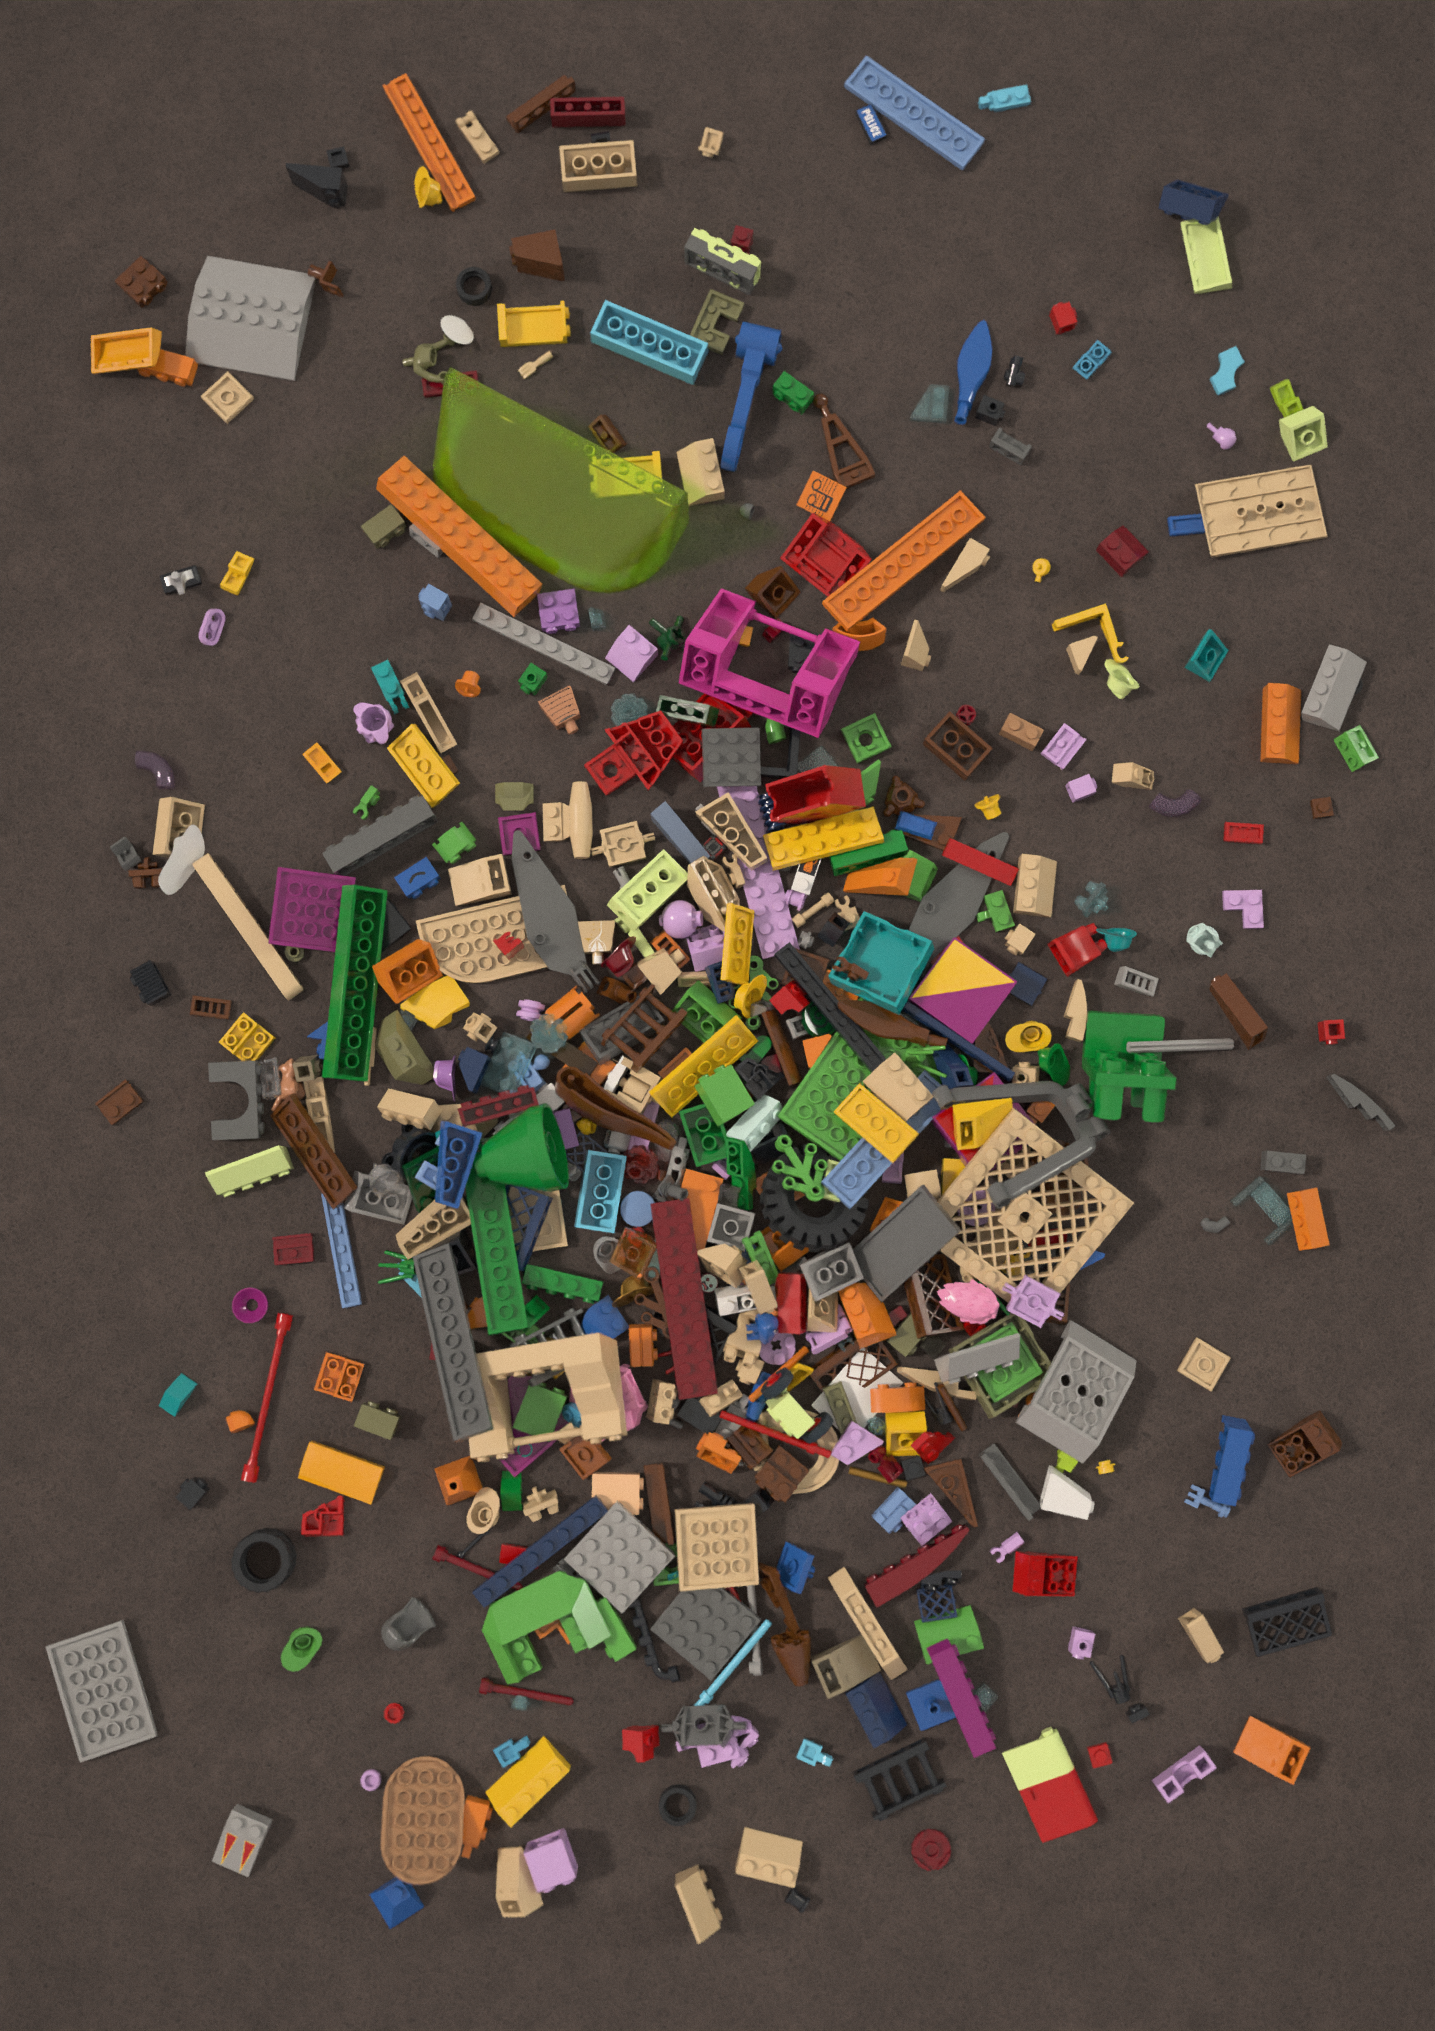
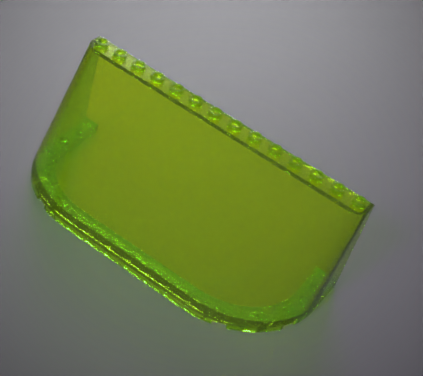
(553, 491)

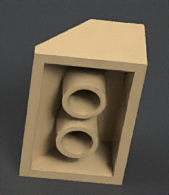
(701, 472)
(173, 820)
(1035, 886)
(898, 1087)
(769, 1857)
(698, 1902)

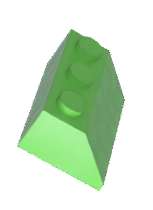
(704, 1013)
(960, 1631)

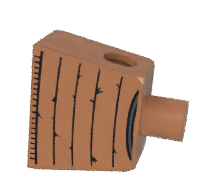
(562, 709)

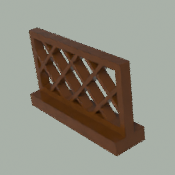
(917, 1302)
(838, 1356)

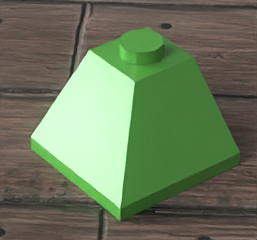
(869, 781)

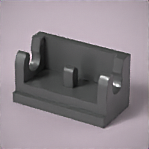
(1009, 447)

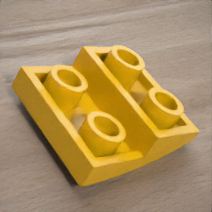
(247, 1039)

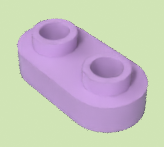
(211, 627)

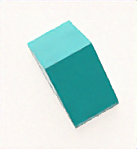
(177, 1394)

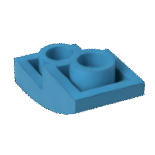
(1092, 360)

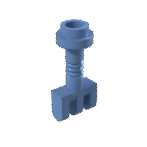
(1223, 1510)

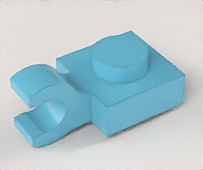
(811, 1753)

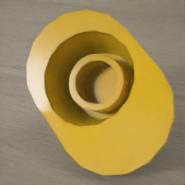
(427, 189)
(750, 993)
(1028, 1037)

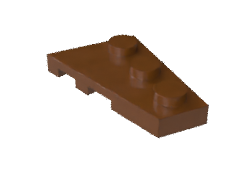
(945, 829)

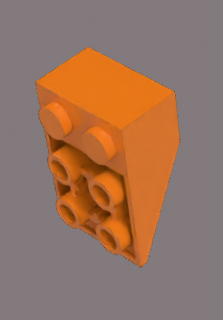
(1272, 1749)

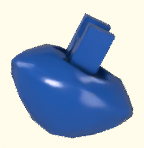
(764, 1328)

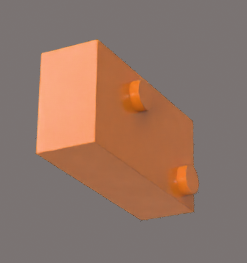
(703, 1197)

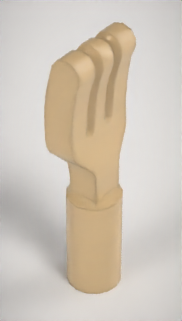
(530, 367)

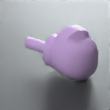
(1225, 437)

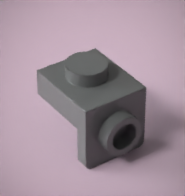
(126, 853)

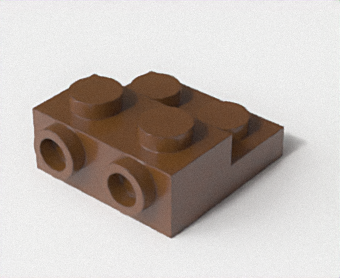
(141, 282)
(781, 1474)

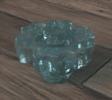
(628, 709)
(548, 1033)

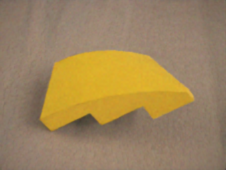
(437, 1002)

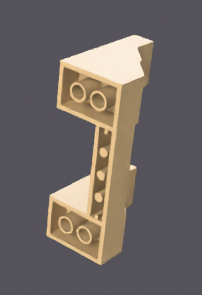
(595, 1382)

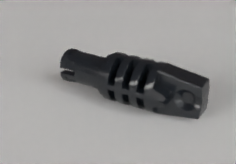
(717, 1497)

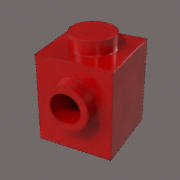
(1063, 317)
(1331, 1031)

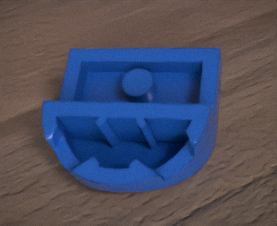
(603, 1319)

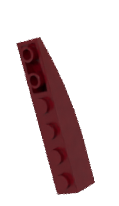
(913, 1568)

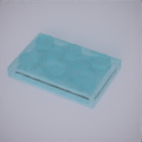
(508, 1063)

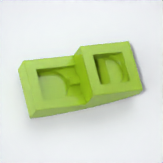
(1285, 398)

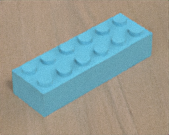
(649, 342)

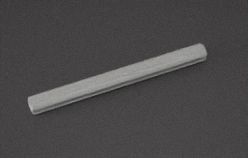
(1180, 1045)

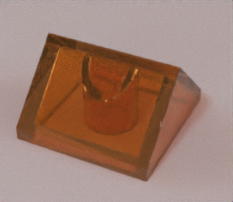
(634, 1252)

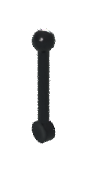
(461, 1554)

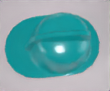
(1117, 938)

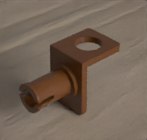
(325, 277)
(617, 991)

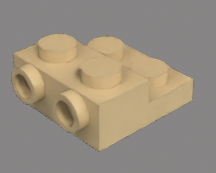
(661, 1401)

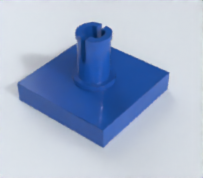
(795, 1567)
(930, 1705)

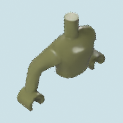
(425, 357)

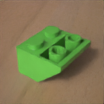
(922, 878)

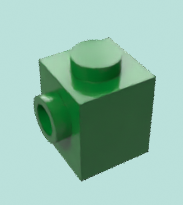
(532, 679)

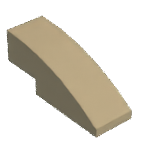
(1077, 1012)

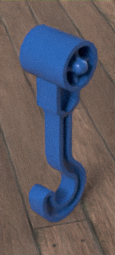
(757, 347)

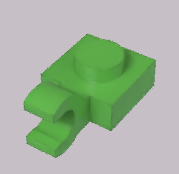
(370, 798)

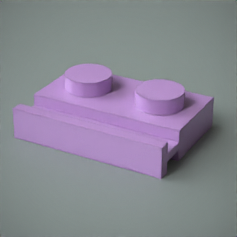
(1063, 746)

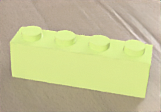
(250, 1170)

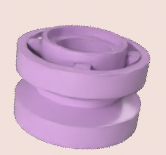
(530, 1010)

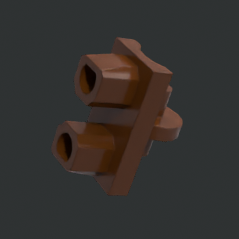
(138, 876)

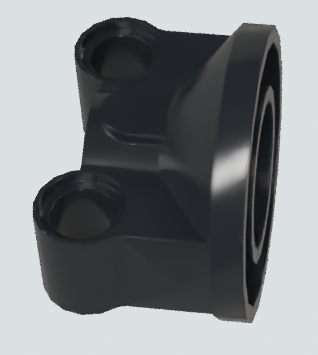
(409, 1146)

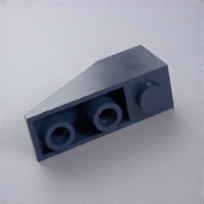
(955, 1069)

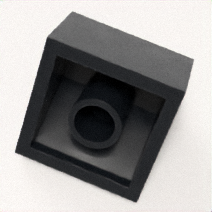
(766, 1147)

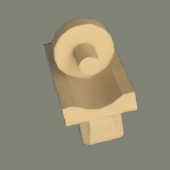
(538, 1501)

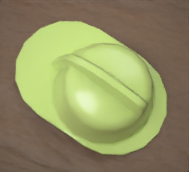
(1120, 679)

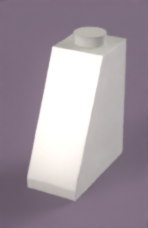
(1065, 1496)

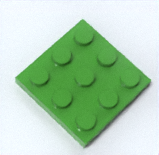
(1008, 1379)

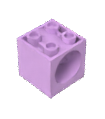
(551, 1861)

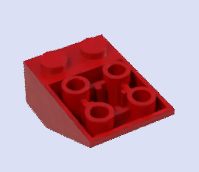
(1044, 1574)

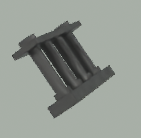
(521, 1341)

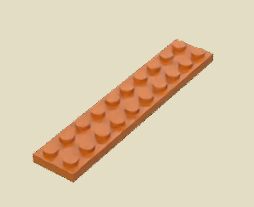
(903, 561)

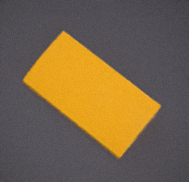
(125, 350)
(341, 1472)

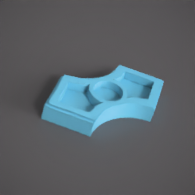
(1224, 379)

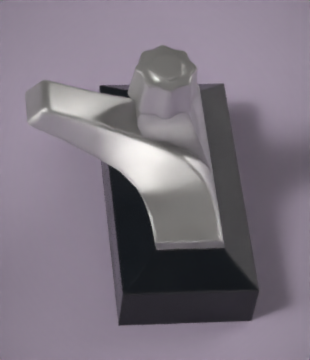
(180, 580)

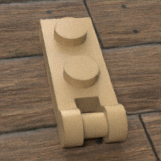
(477, 137)

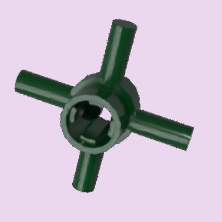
(670, 638)

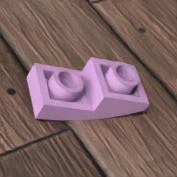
(747, 1740)

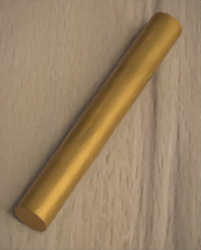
(876, 1477)

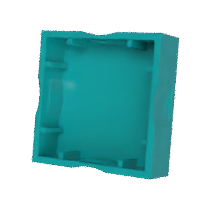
(890, 956)

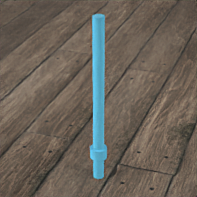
(707, 1695)

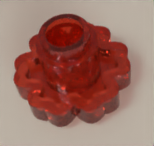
(640, 1164)

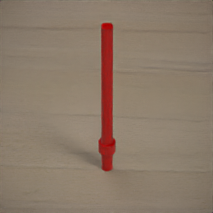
(810, 1448)

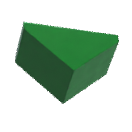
(511, 1491)

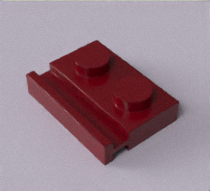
(293, 1249)

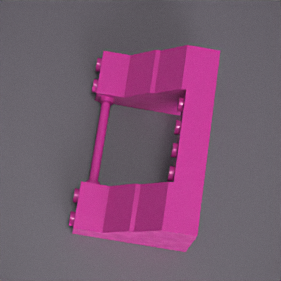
(813, 690)

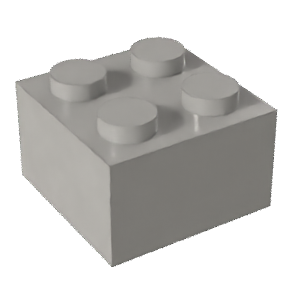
(730, 1226)

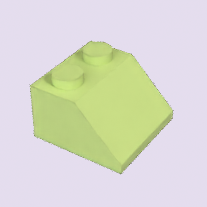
(1304, 432)

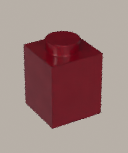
(742, 238)

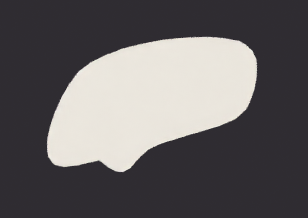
(179, 865)

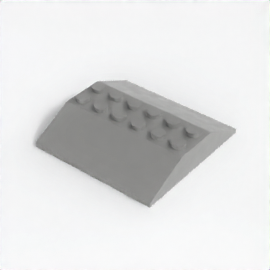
(249, 317)

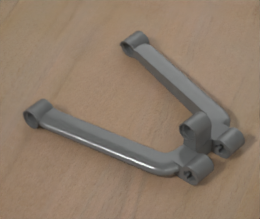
(1072, 1105)

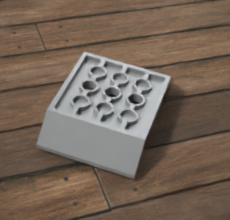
(1058, 1410)

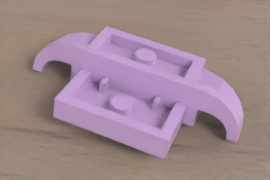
(716, 1754)

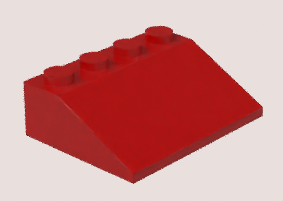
(690, 752)

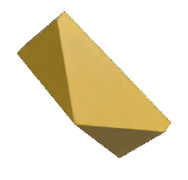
(799, 1373)

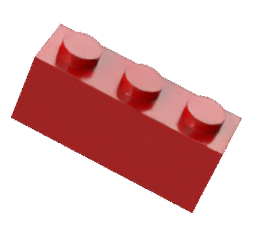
(791, 1303)

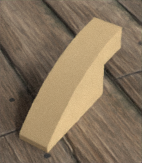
(428, 712)

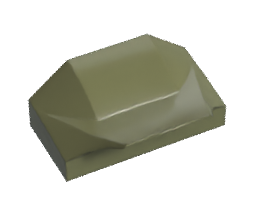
(514, 795)

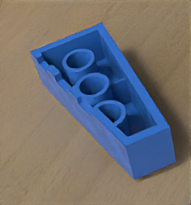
(455, 1159)
(1231, 1461)

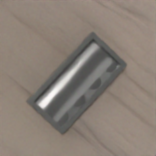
(593, 1032)

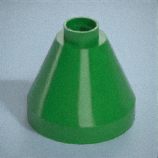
(526, 1152)

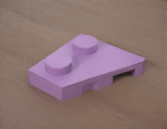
(855, 1443)

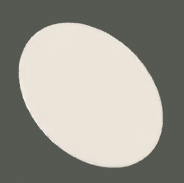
(457, 329)

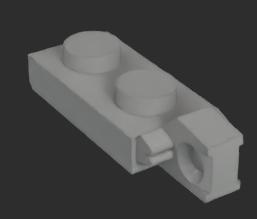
(726, 1427)

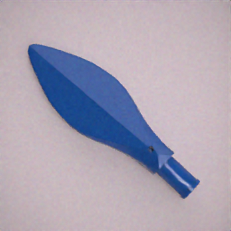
(972, 368)

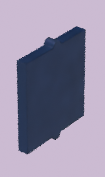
(1028, 984)

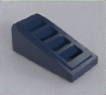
(714, 983)

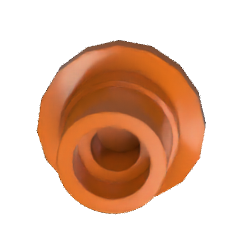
(468, 684)

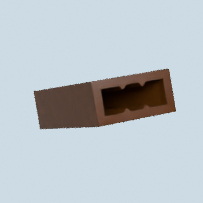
(1238, 1011)

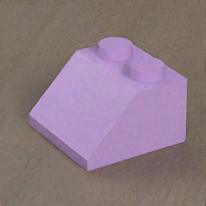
(631, 653)

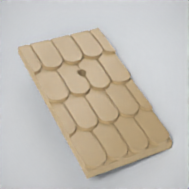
(1244, 514)

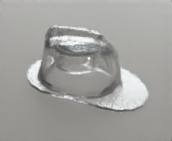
(385, 1181)

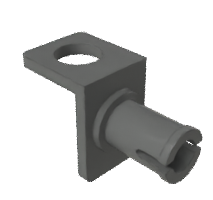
(669, 1190)

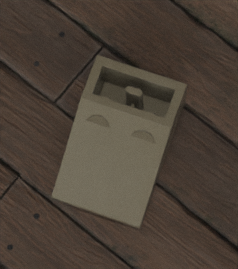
(845, 1665)

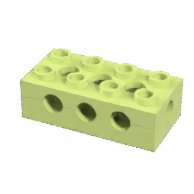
(648, 902)

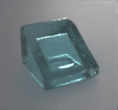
(597, 619)

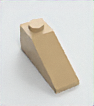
(968, 562)

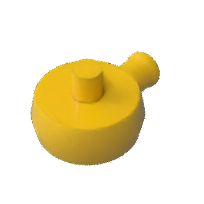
(1041, 568)

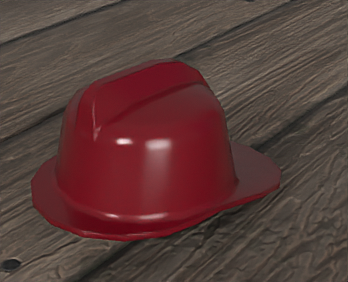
(621, 959)

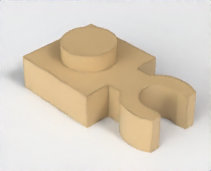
(847, 913)

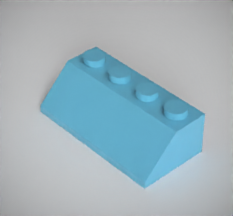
(600, 1191)

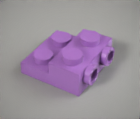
(558, 611)

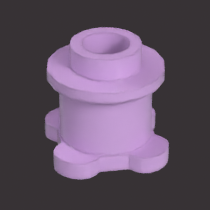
(795, 898)

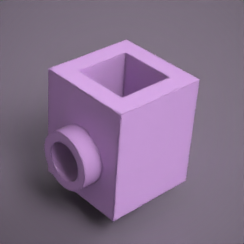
(1081, 1642)

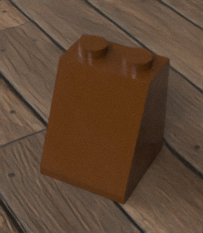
(538, 255)

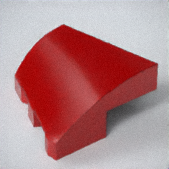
(318, 1524)

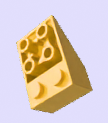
(977, 1121)

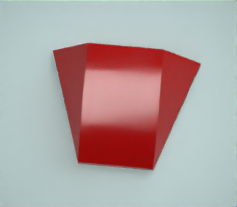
(647, 745)

